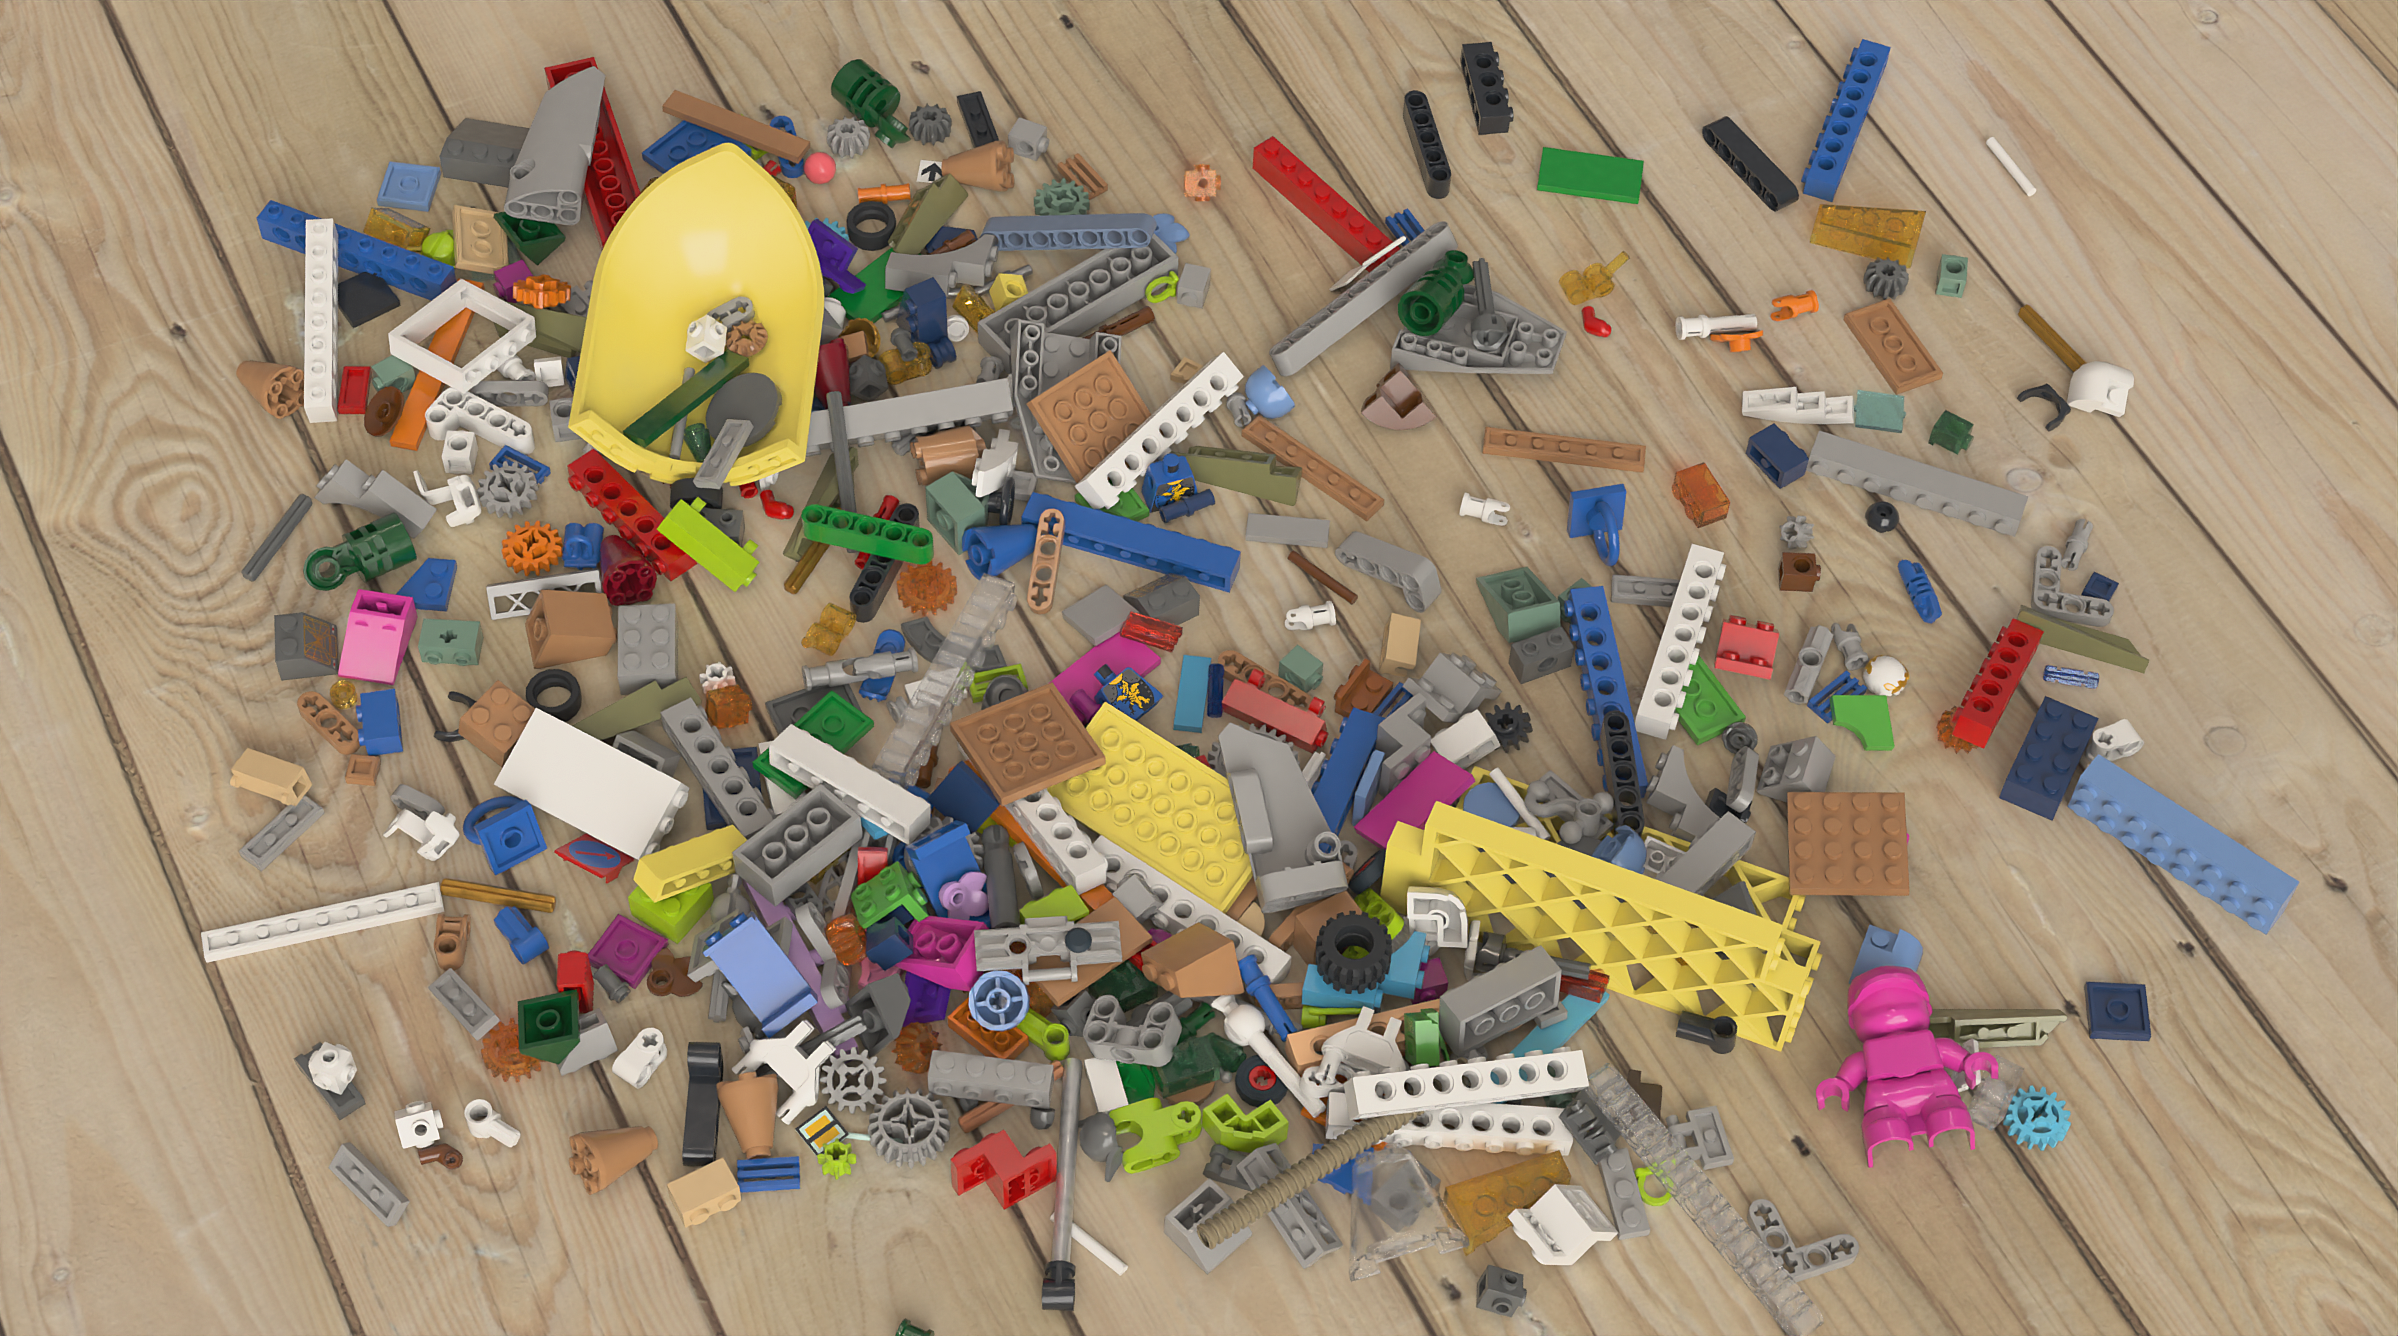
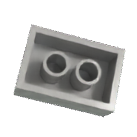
(647, 646)

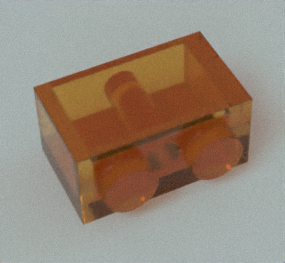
(1700, 495)

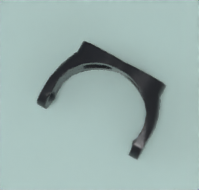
(2048, 393)
(454, 736)

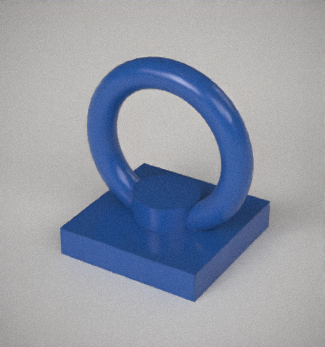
(1598, 512)
(507, 836)

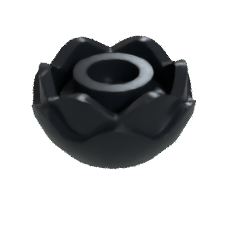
(1879, 523)

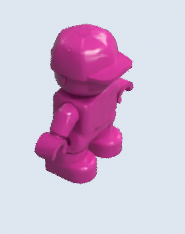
(1902, 1063)

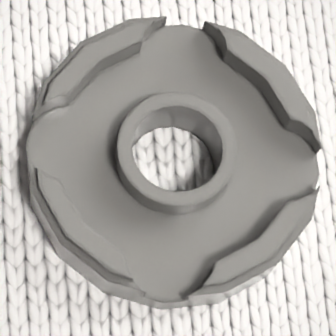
(1028, 870)

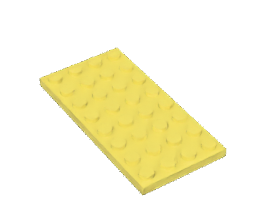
(1160, 809)

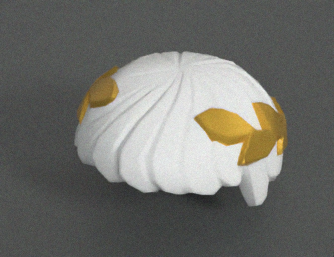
(1885, 675)

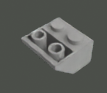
(1796, 767)
(1195, 1209)

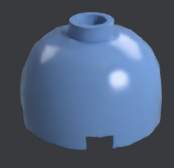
(1266, 395)
(1623, 850)
(999, 1001)

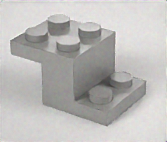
(1453, 687)
(1403, 742)
(704, 966)

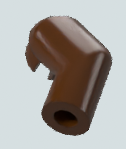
(443, 1154)

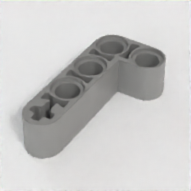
(1393, 565)

